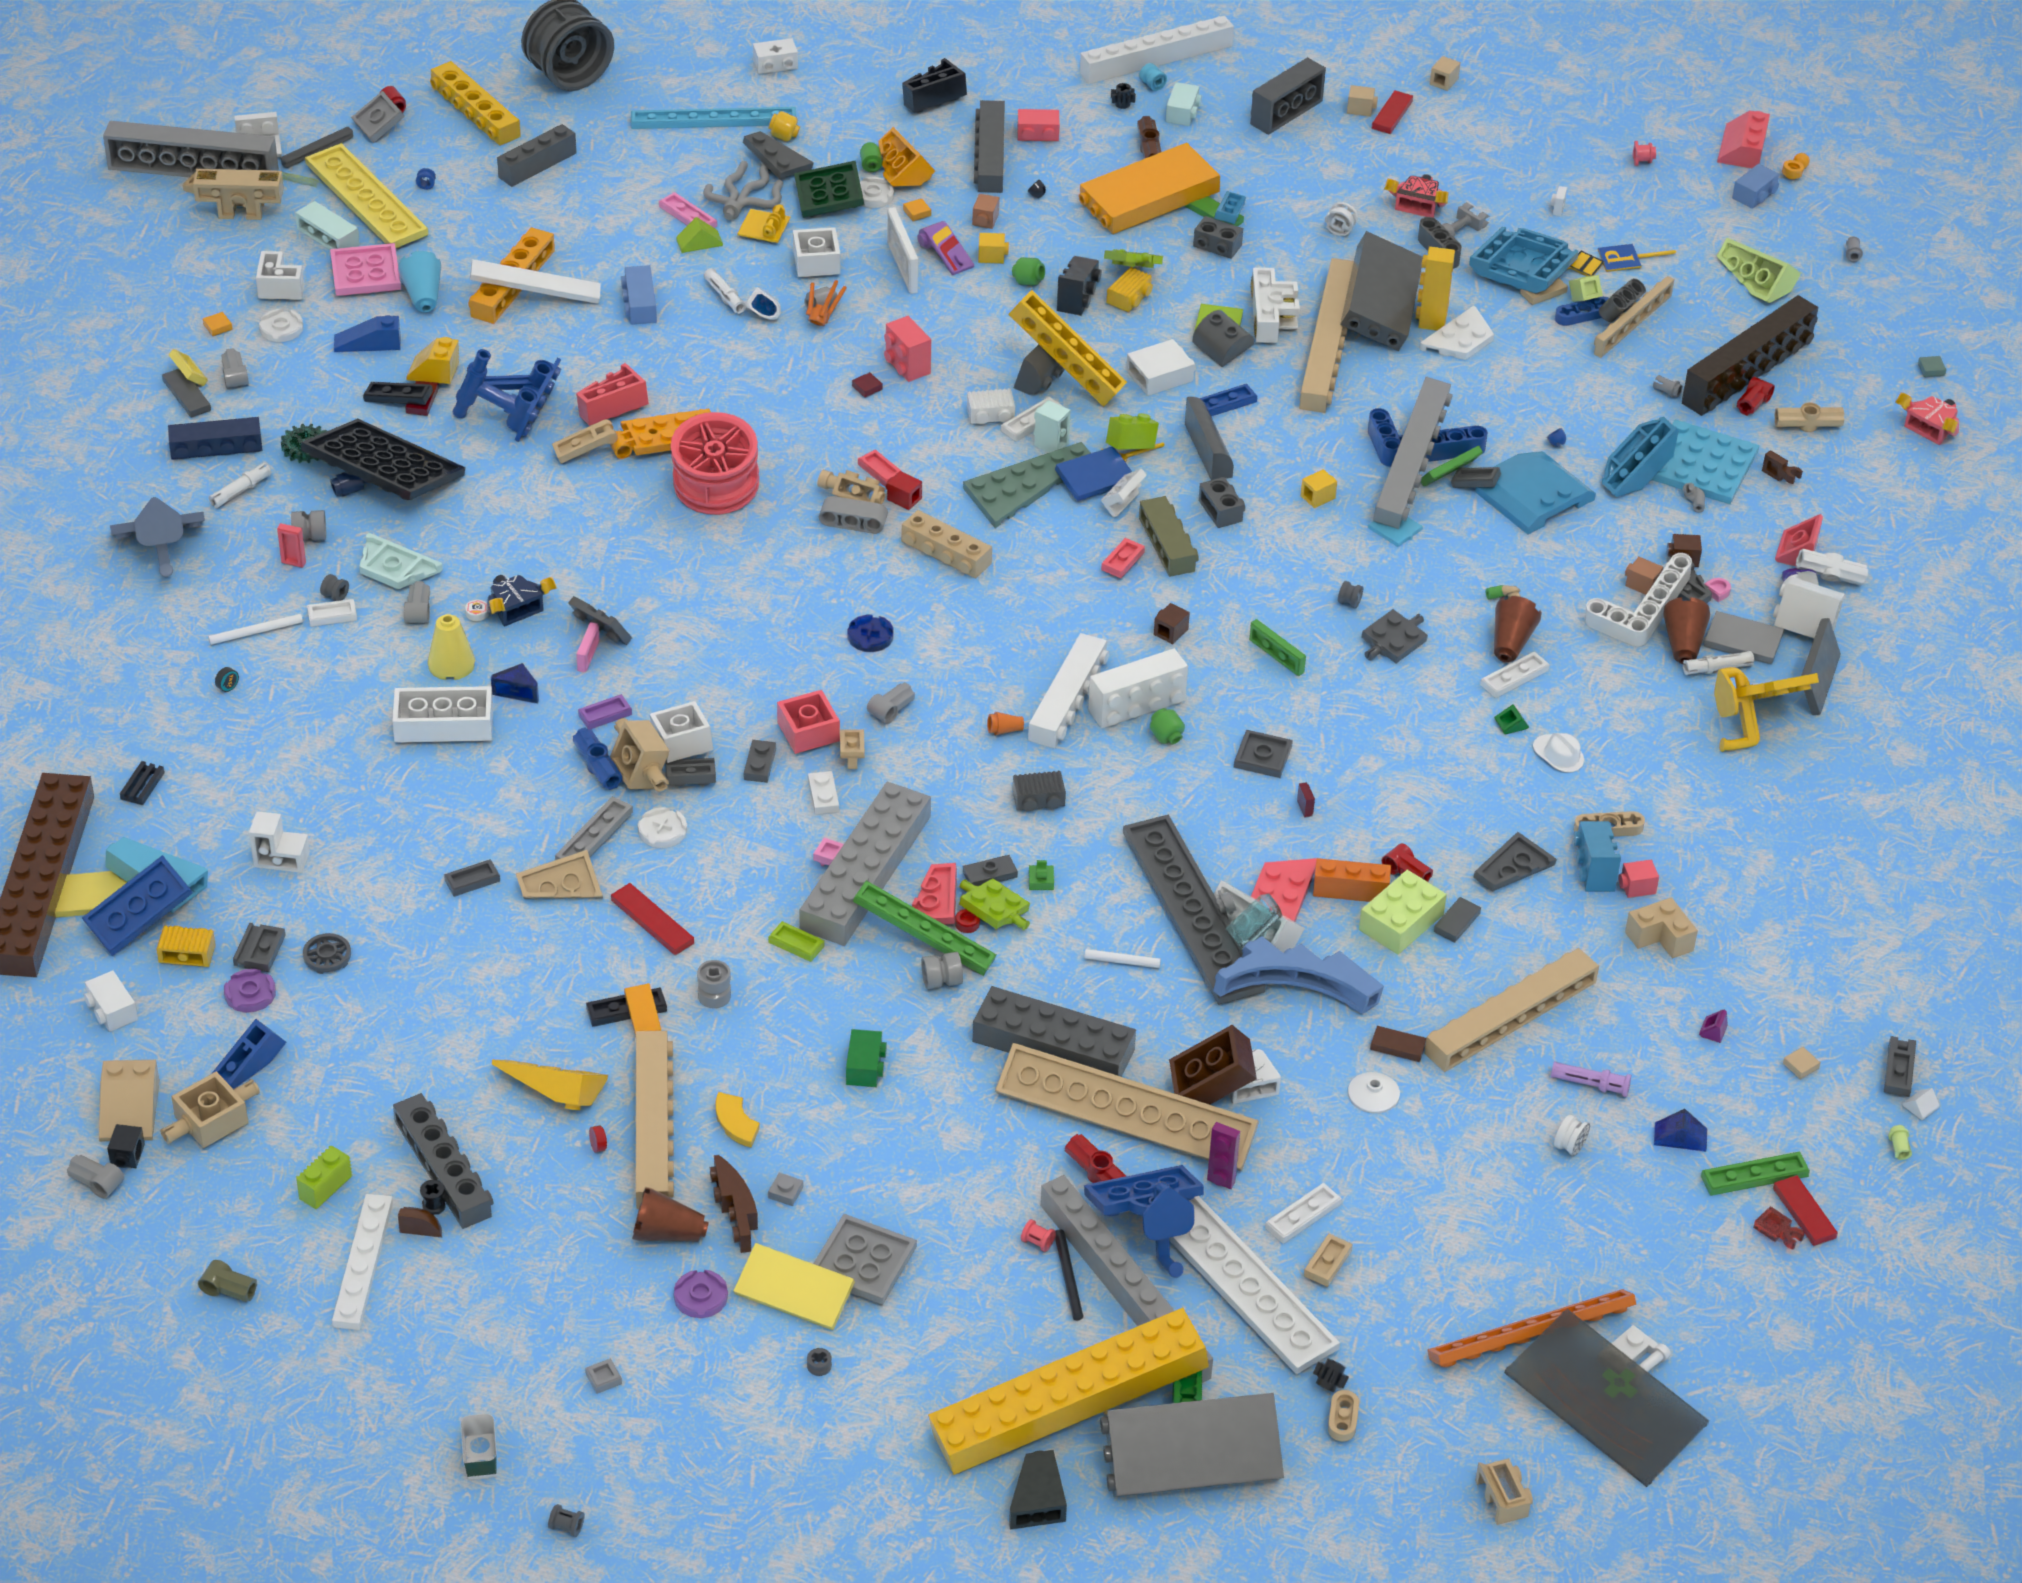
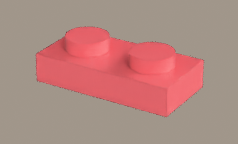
(1123, 558)

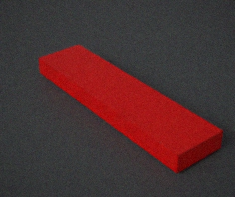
(652, 919)

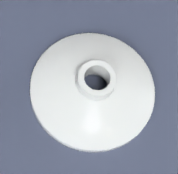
(1373, 1092)

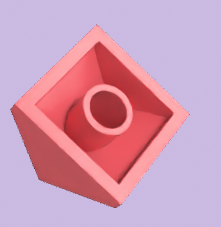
(1799, 537)

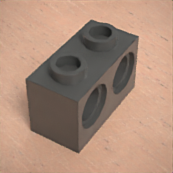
(1218, 237)
(1221, 502)

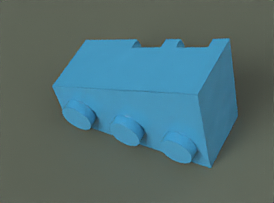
(1597, 856)

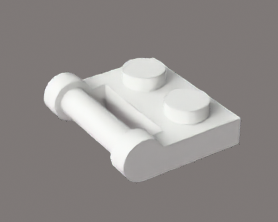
(1636, 1344)

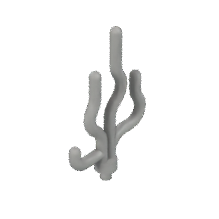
(733, 203)

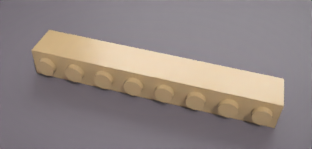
(1511, 1009)
(652, 1113)

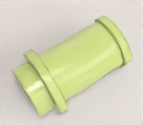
(1899, 1138)

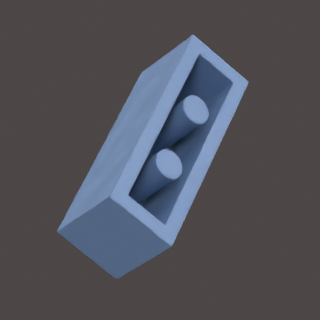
(639, 294)

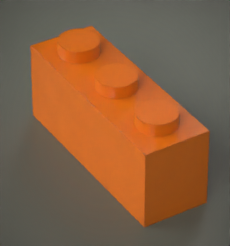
(1350, 879)

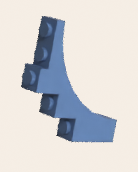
(1300, 967)

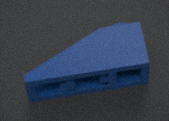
(375, 334)
(250, 1054)

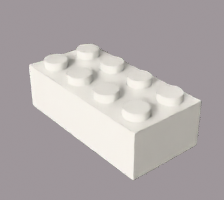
(1137, 688)
(443, 714)

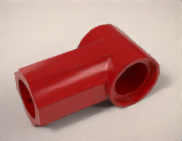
(1756, 393)
(1402, 859)

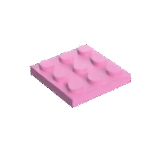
(365, 269)

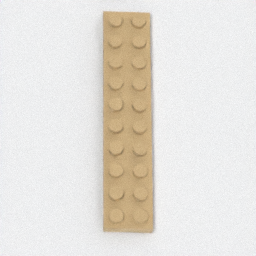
(1118, 1103)

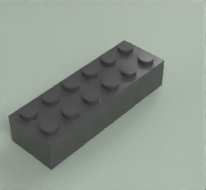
(1053, 1030)

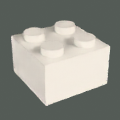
(816, 252)
(683, 730)

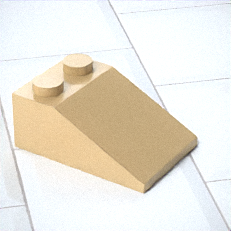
(128, 1096)

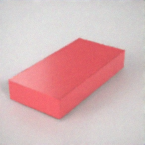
(878, 466)
(291, 545)

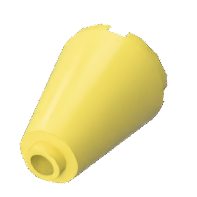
(450, 650)

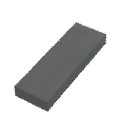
(186, 393)

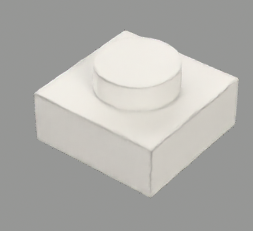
(1558, 200)

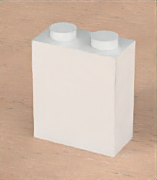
(1160, 367)
(1805, 605)

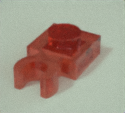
(1776, 1226)

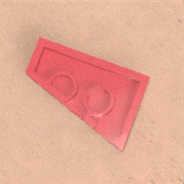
(938, 893)

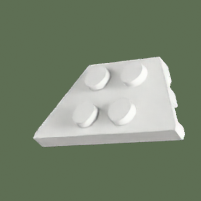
(1461, 336)

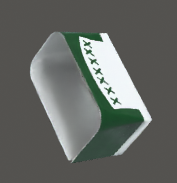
(473, 1427)

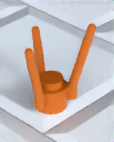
(820, 313)

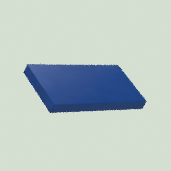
(137, 905)

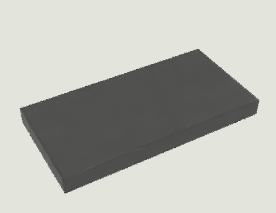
(1823, 661)

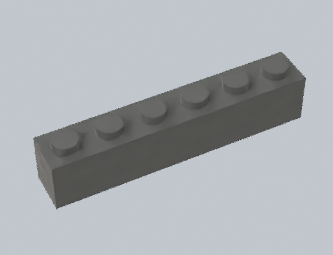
(989, 146)

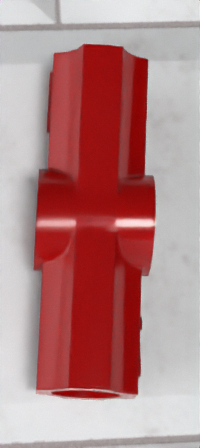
(1091, 1158)

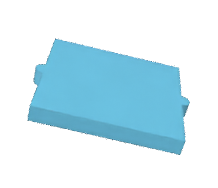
(1397, 536)

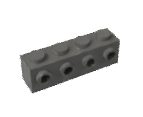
(536, 155)

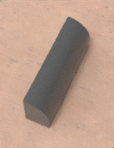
(1207, 439)

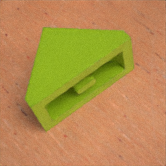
(698, 236)

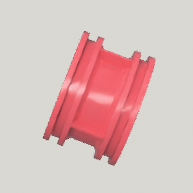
(715, 463)

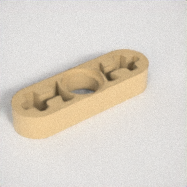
(1626, 818)

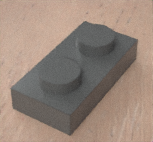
(760, 761)

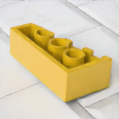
(1436, 288)

